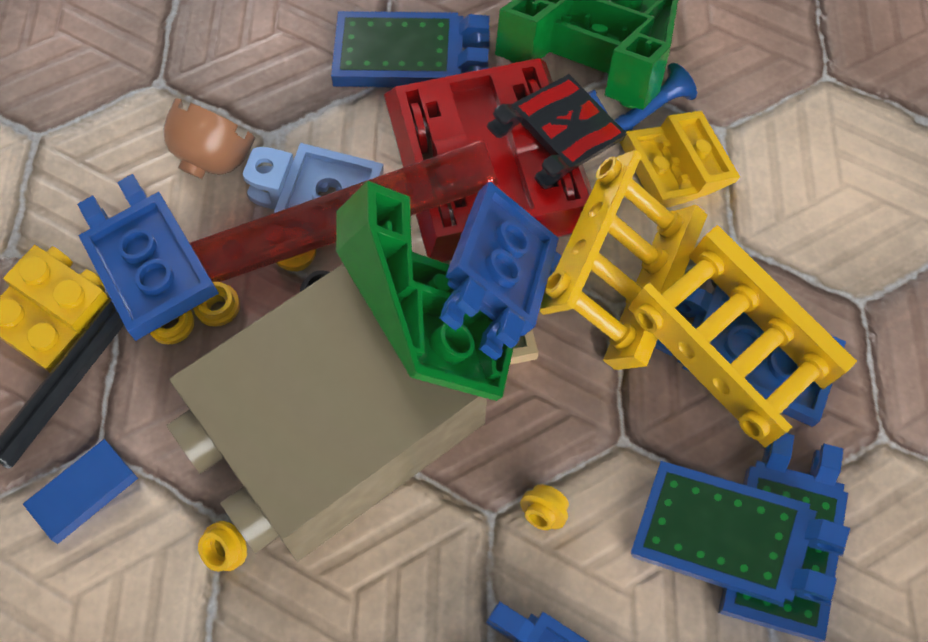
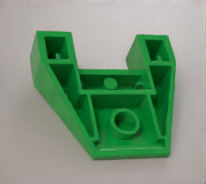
(613, 36)
(409, 295)

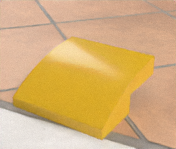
(680, 159)

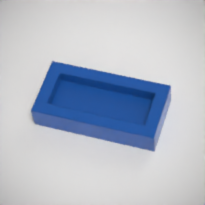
(80, 491)

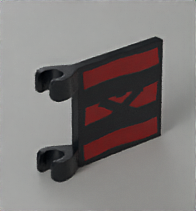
(564, 123)

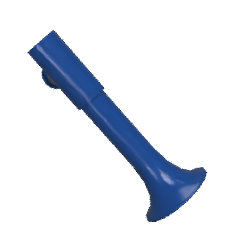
(676, 85)

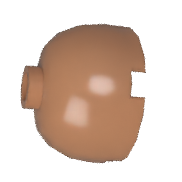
(204, 140)

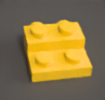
(47, 305)

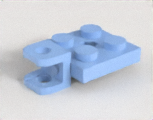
(301, 179)

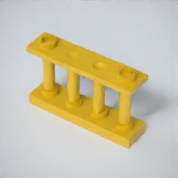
(661, 262)
(770, 307)

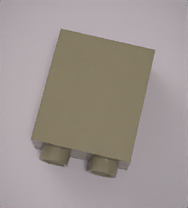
(314, 417)

